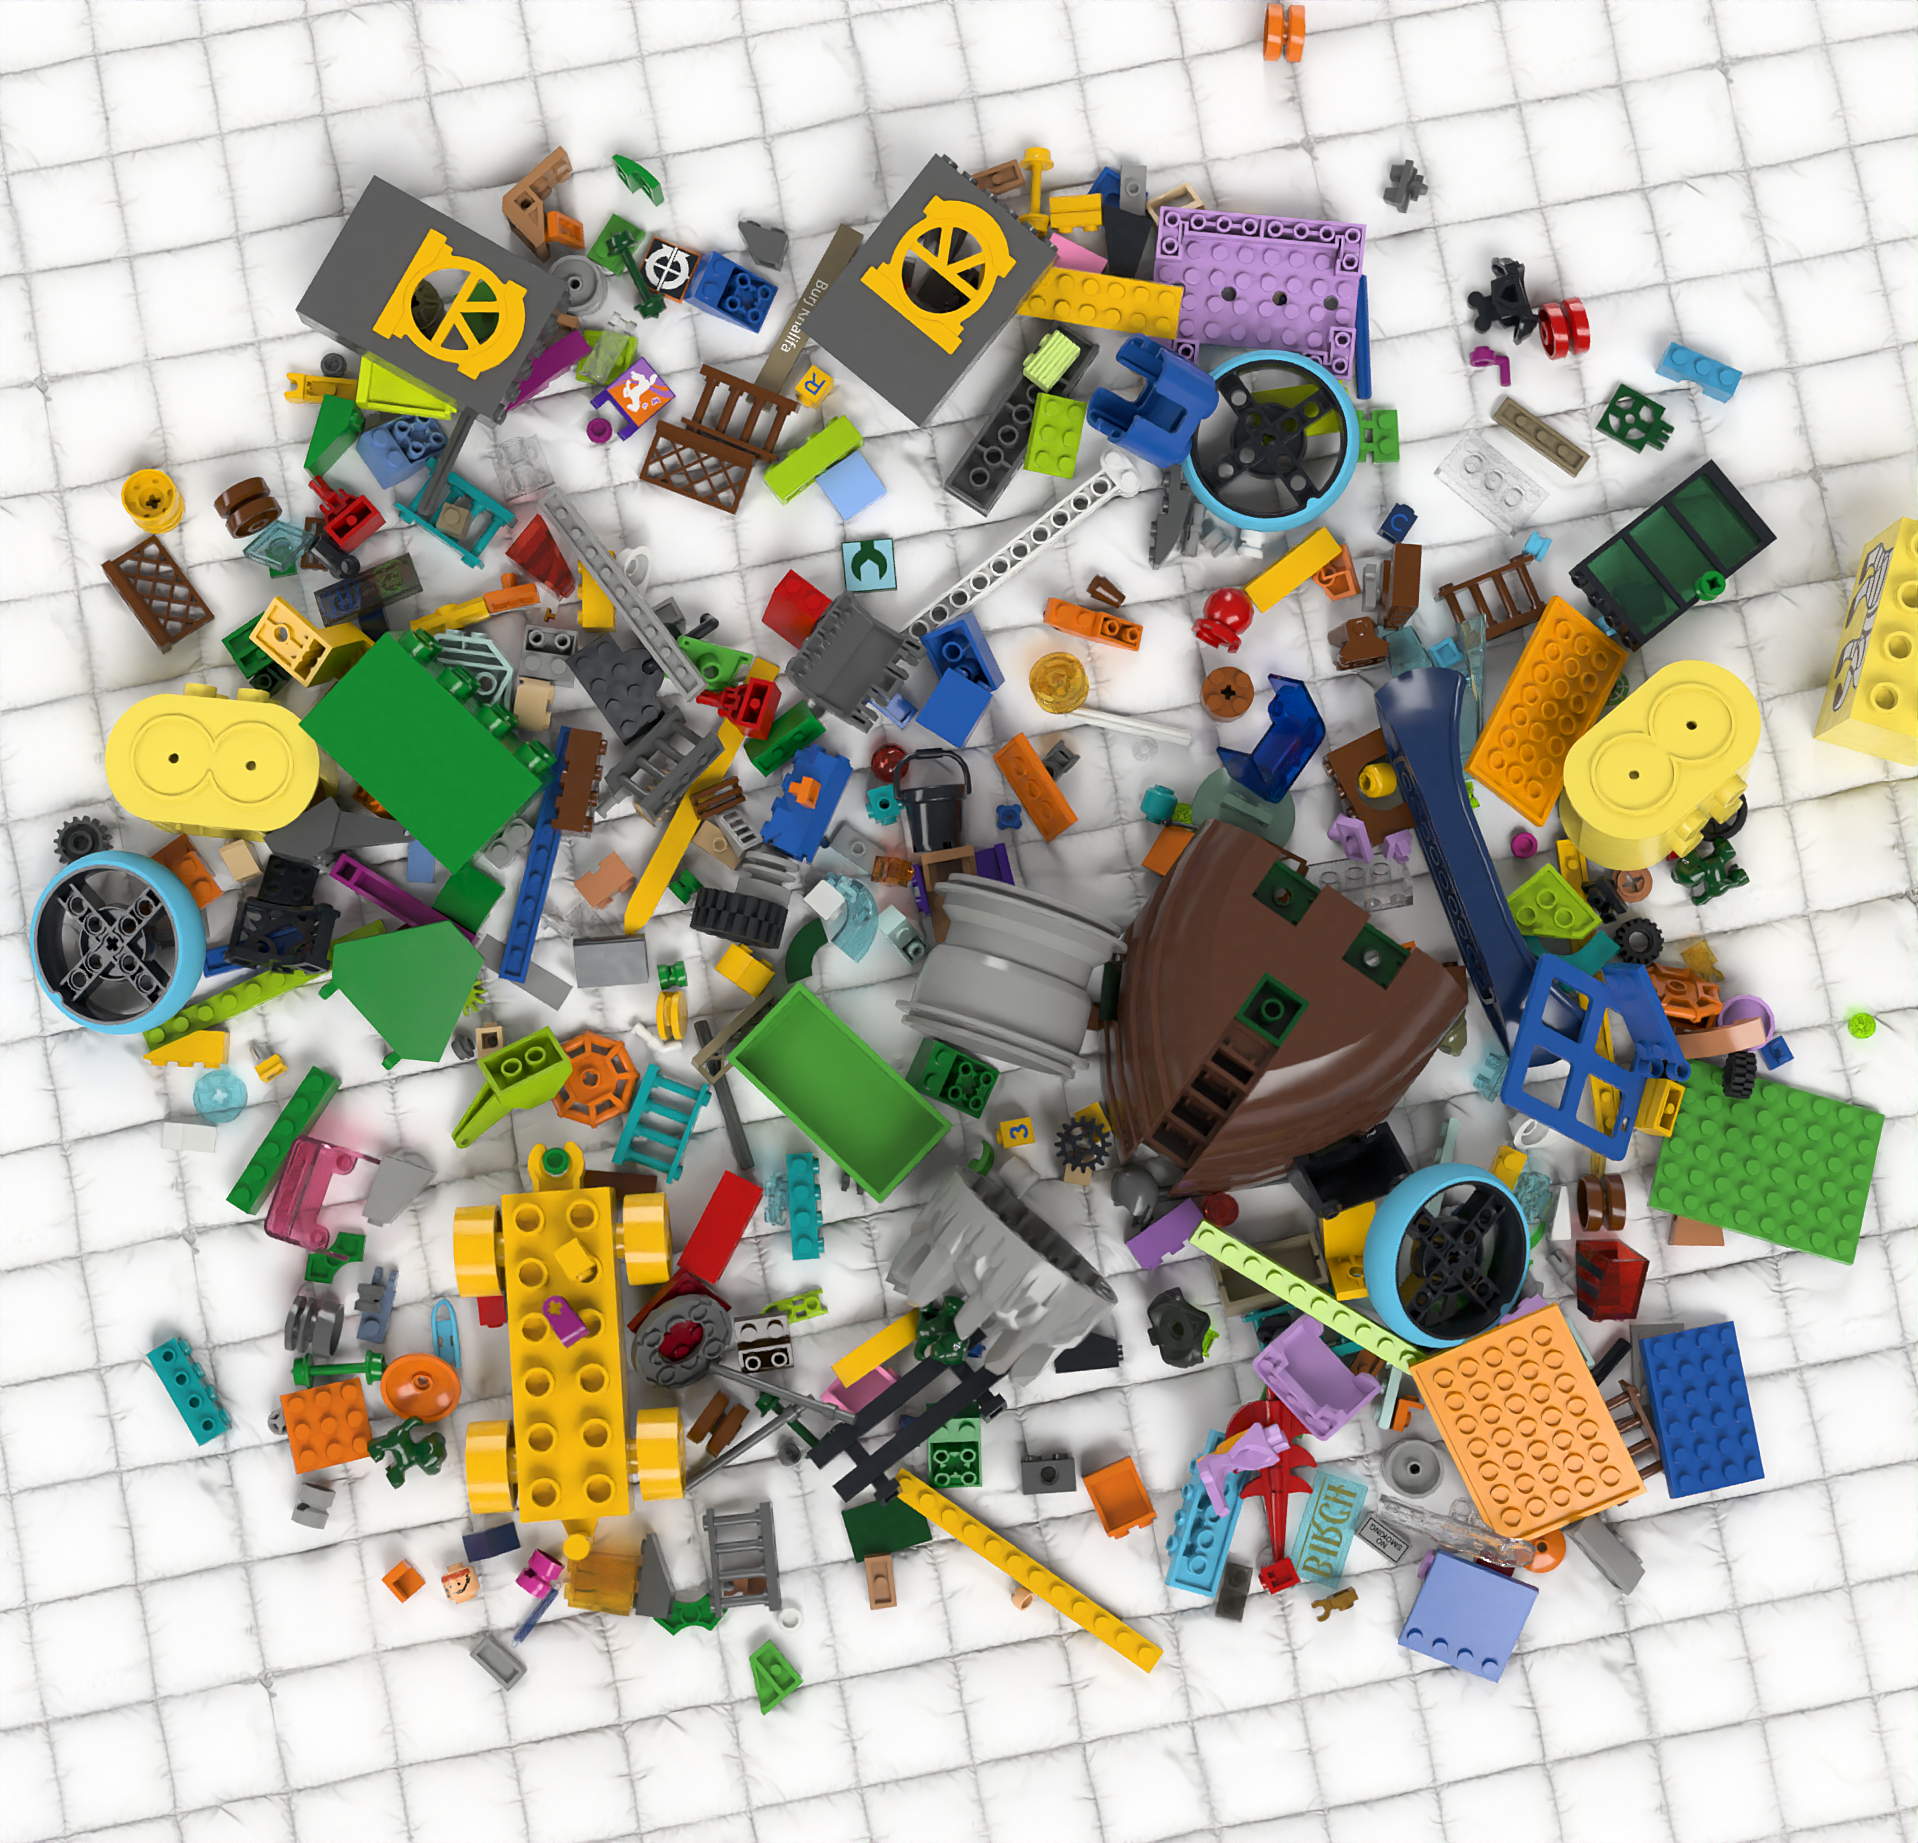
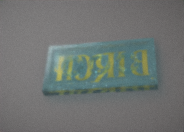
(1327, 1528)

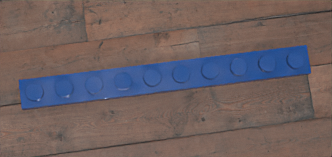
(535, 878)

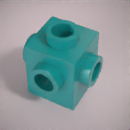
(881, 796)

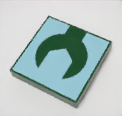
(869, 566)

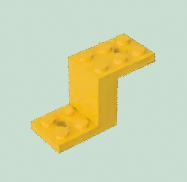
(309, 653)
(1343, 1249)

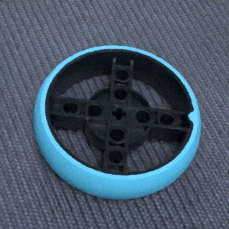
(1310, 501)
(117, 942)
(1446, 1255)

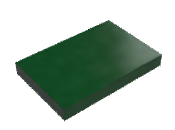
(884, 1529)

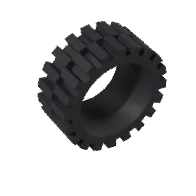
(739, 918)

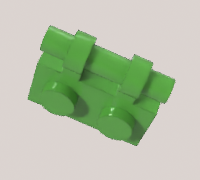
(1384, 436)

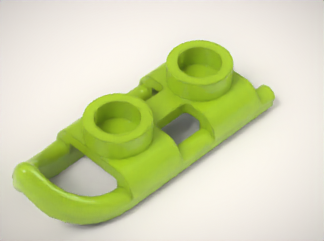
(810, 1304)

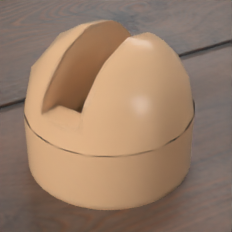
(1022, 1598)

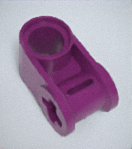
(568, 1324)

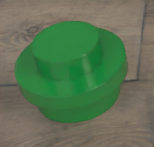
(555, 1161)

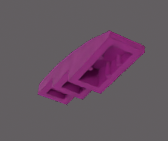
(552, 365)

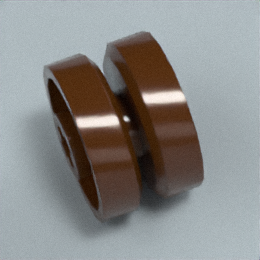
(247, 507)
(1601, 1202)
(718, 1423)

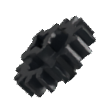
(1094, 1149)

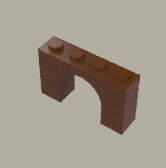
(1399, 586)
(1344, 767)

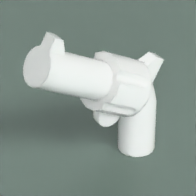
(654, 1042)

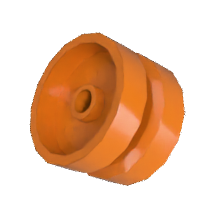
(1287, 33)

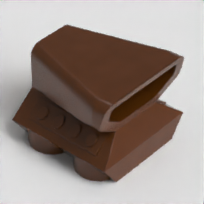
(1358, 644)

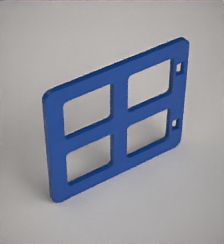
(1580, 1057)

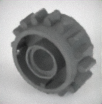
(77, 830)

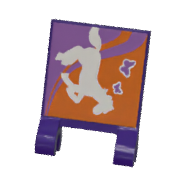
(636, 396)

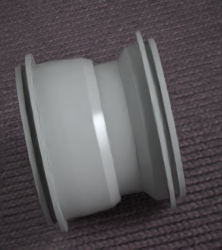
(1011, 975)

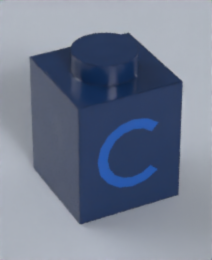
(1397, 523)

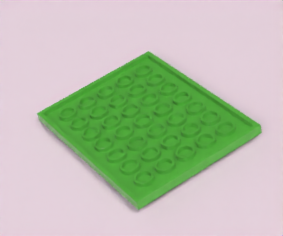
(1769, 1165)

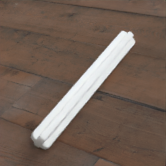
(1130, 725)

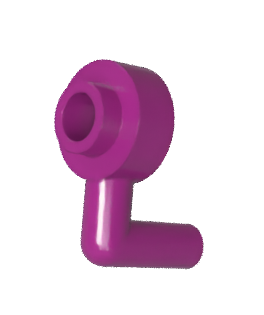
(1484, 357)

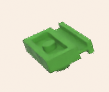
(599, 250)

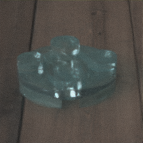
(232, 1105)
(1533, 1195)
(778, 1199)

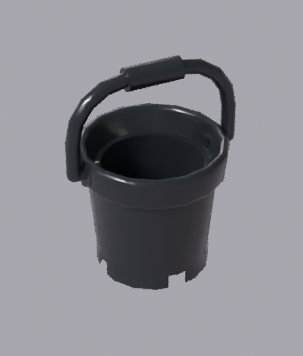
(934, 812)

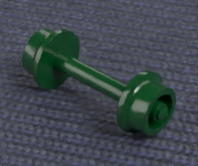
(620, 244)
(771, 1402)

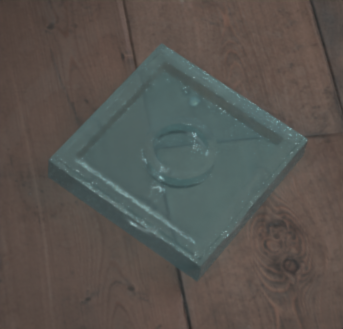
(279, 546)

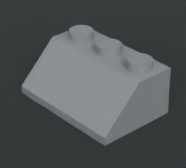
(1606, 1552)

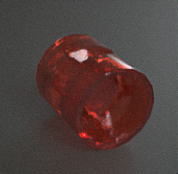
(1220, 1209)

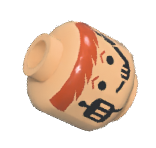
(460, 1583)

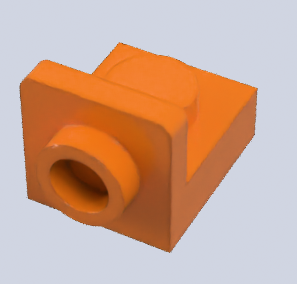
(1401, 1415)

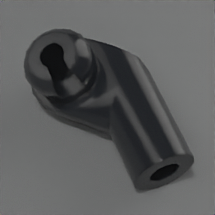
(1270, 1325)

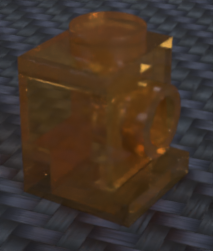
(898, 871)

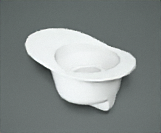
(636, 565)
(1530, 1133)

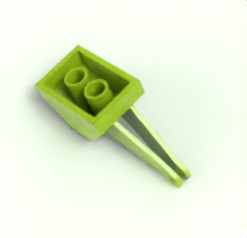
(515, 1077)

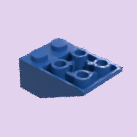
(730, 292)

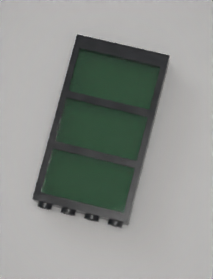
(1650, 566)

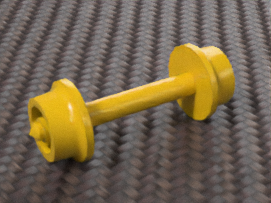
(1036, 160)

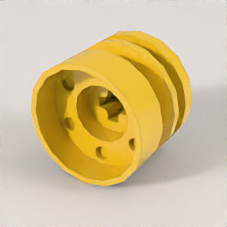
(144, 490)

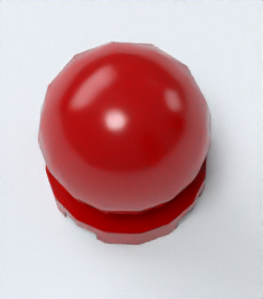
(1226, 615)

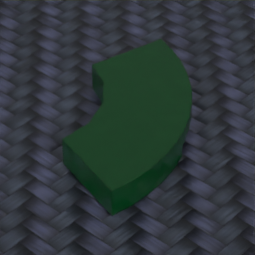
(802, 951)

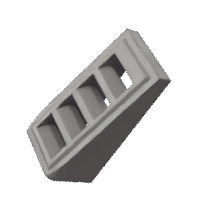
(755, 840)

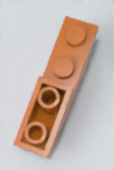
(1092, 625)

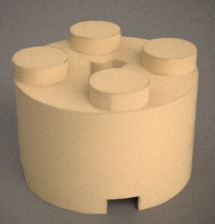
(532, 704)

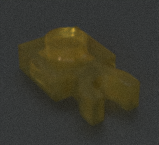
(1701, 960)

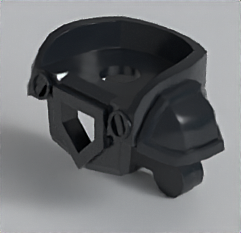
(1506, 303)

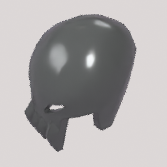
(1136, 1191)

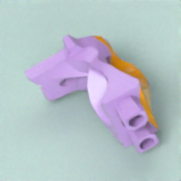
(1244, 1451)

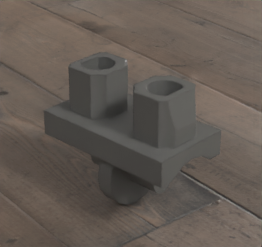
(1409, 188)

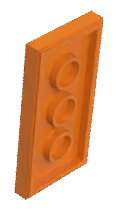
(1035, 787)

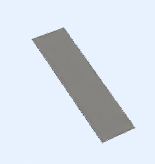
(538, 981)

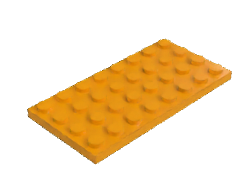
(1546, 710)

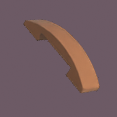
(1721, 1039)

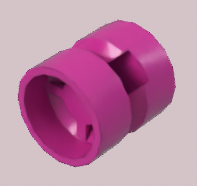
(538, 1576)

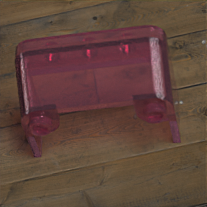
(302, 1192)

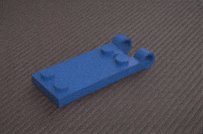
(1646, 1021)

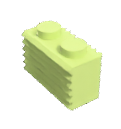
(1051, 360)

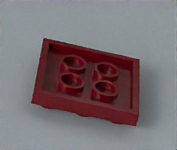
(682, 1336)

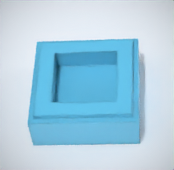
(1445, 653)

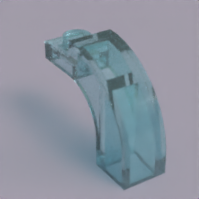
(862, 917)

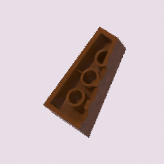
(579, 783)

